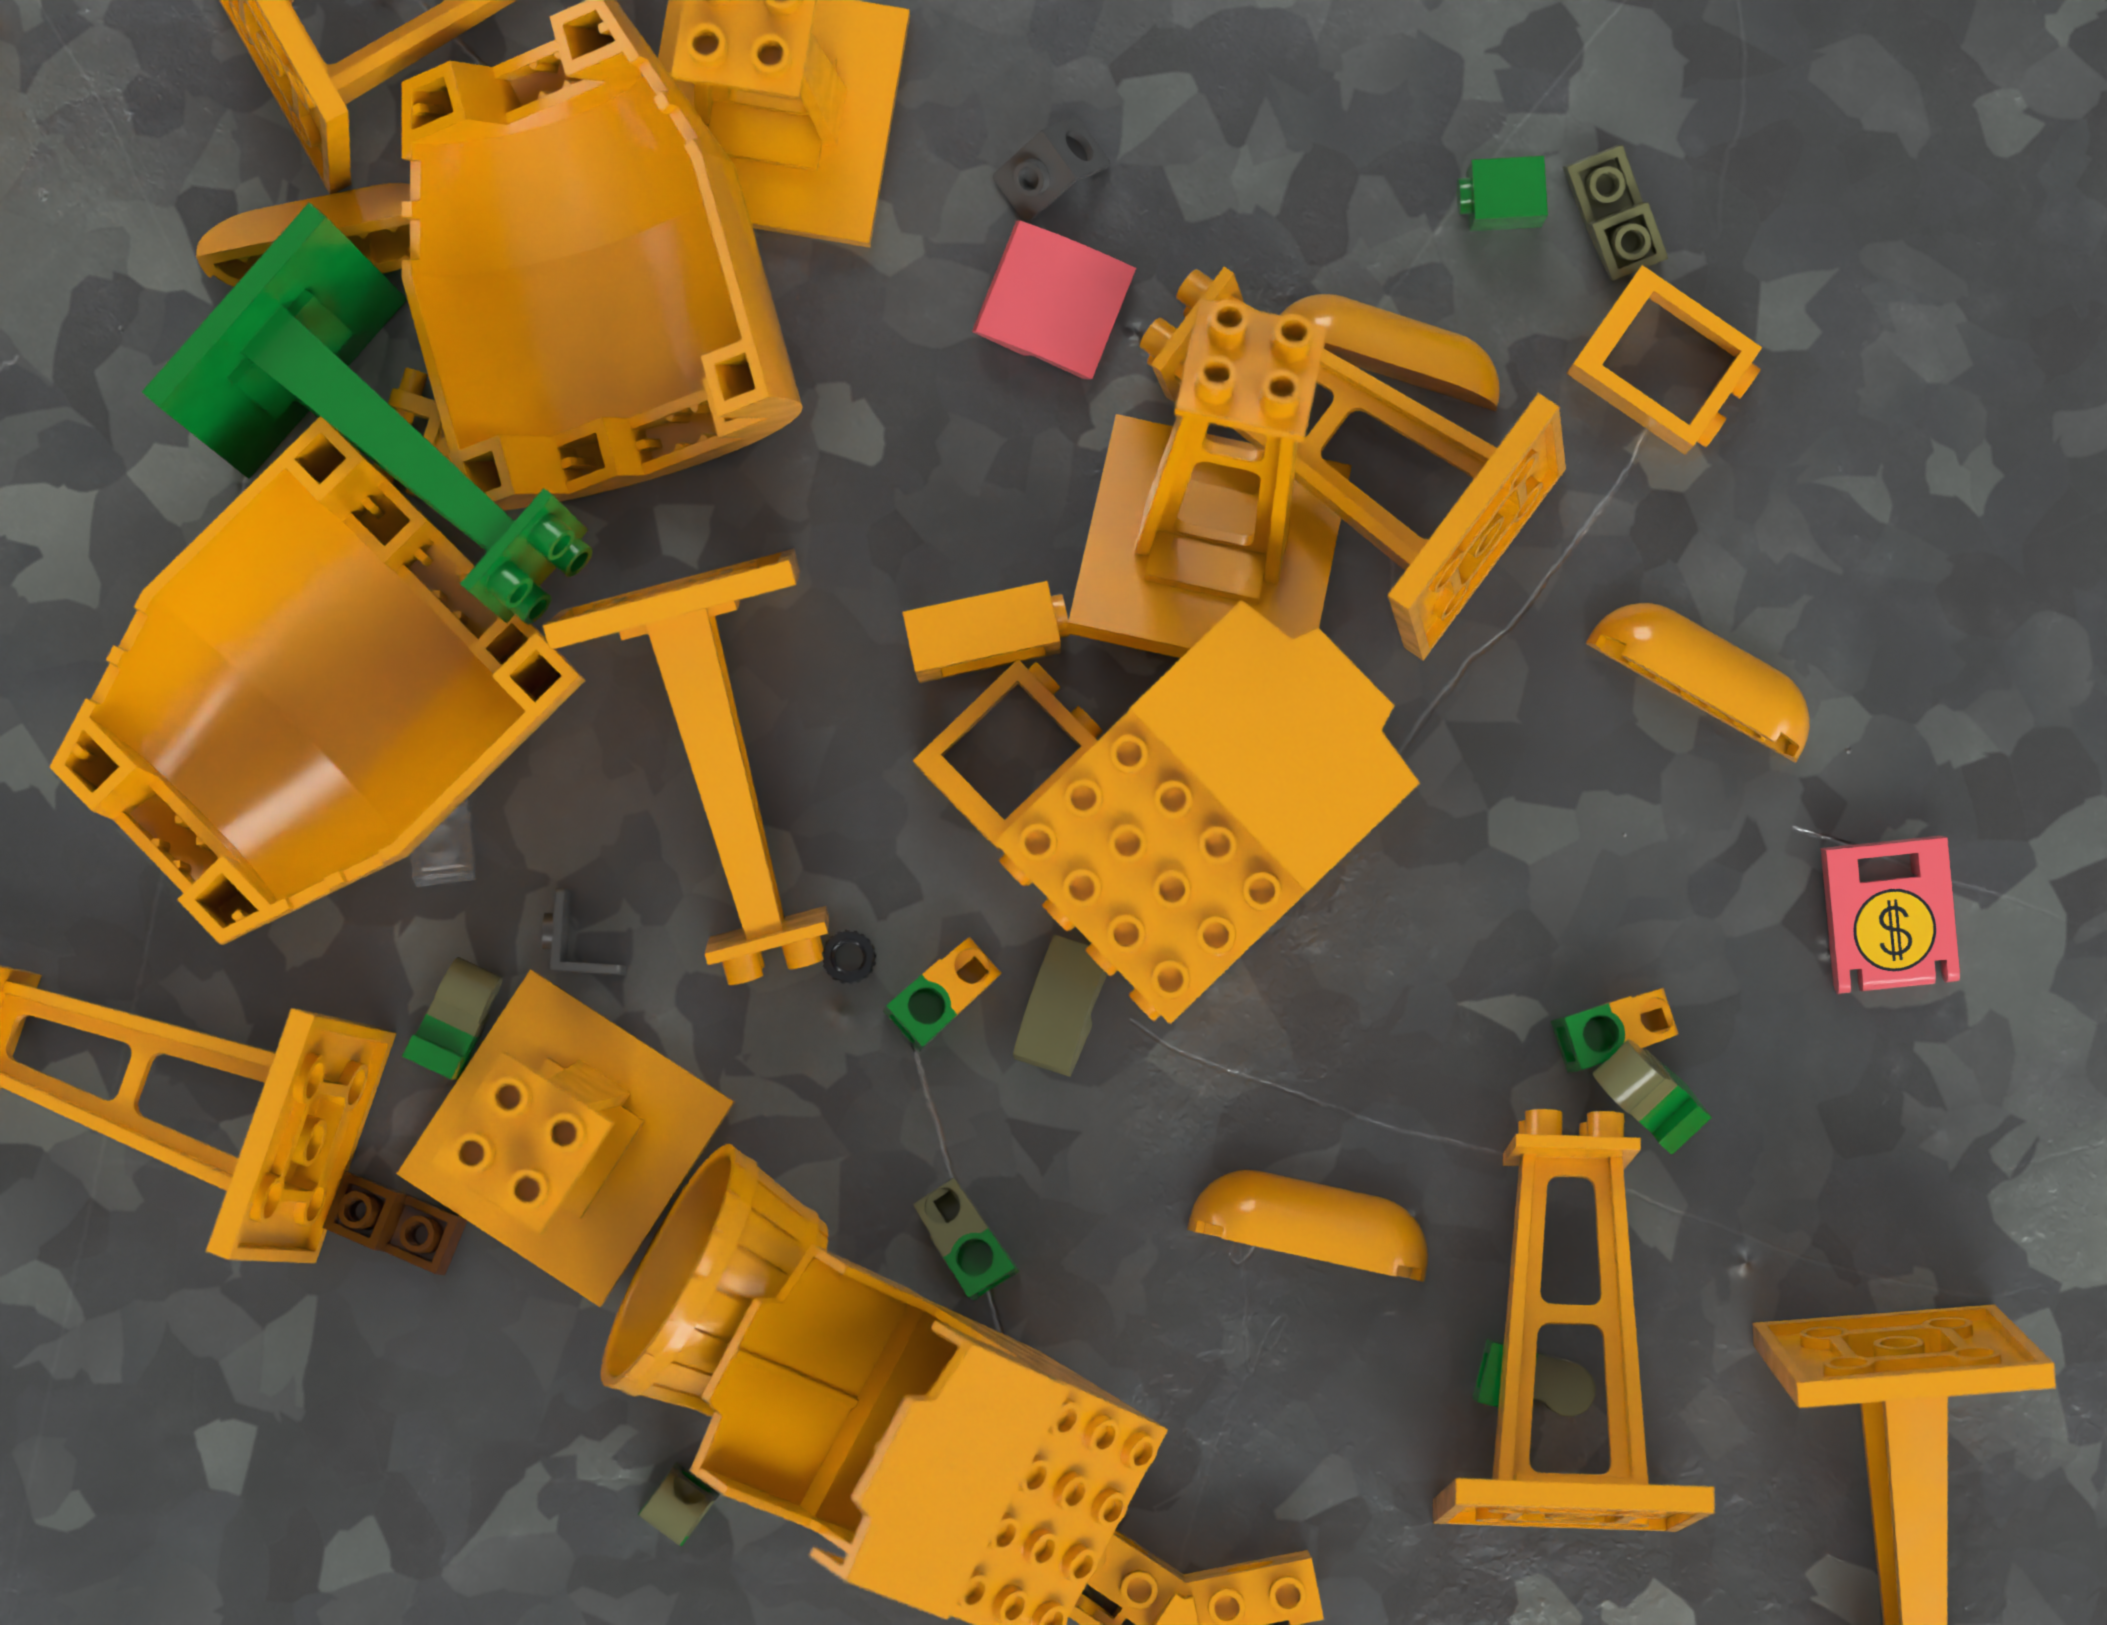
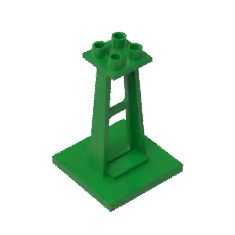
(286, 350)

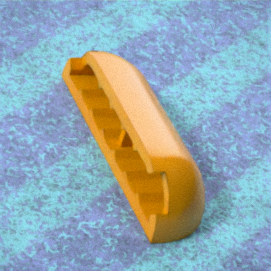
(364, 215)
(1403, 348)
(1707, 673)
(1312, 1222)

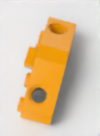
(1236, 1594)

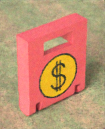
(1890, 925)

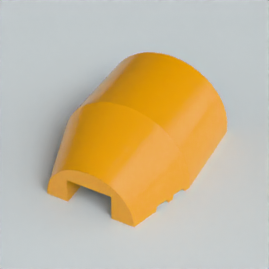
(584, 269)
(304, 693)

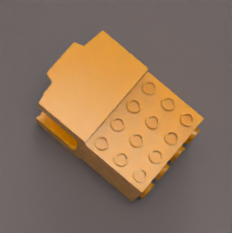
(1211, 807)
(922, 1446)

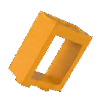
(1707, 422)
(985, 631)
(958, 791)

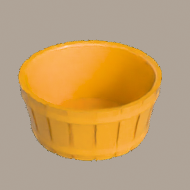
(716, 1250)

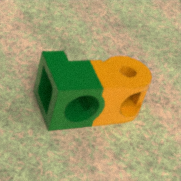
(941, 993)
(1598, 1032)

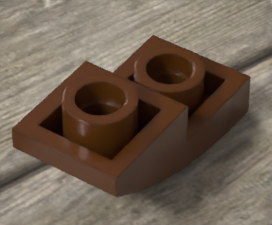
(395, 1223)

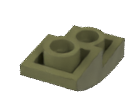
(1614, 212)
(1060, 1008)

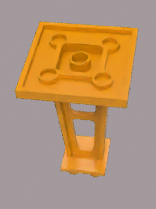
(316, 92)
(795, 102)
(1210, 519)
(1477, 530)
(697, 680)
(299, 1135)
(565, 1138)
(1902, 1377)
(1562, 1500)

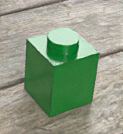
(1504, 193)

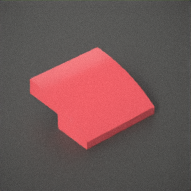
(1054, 299)

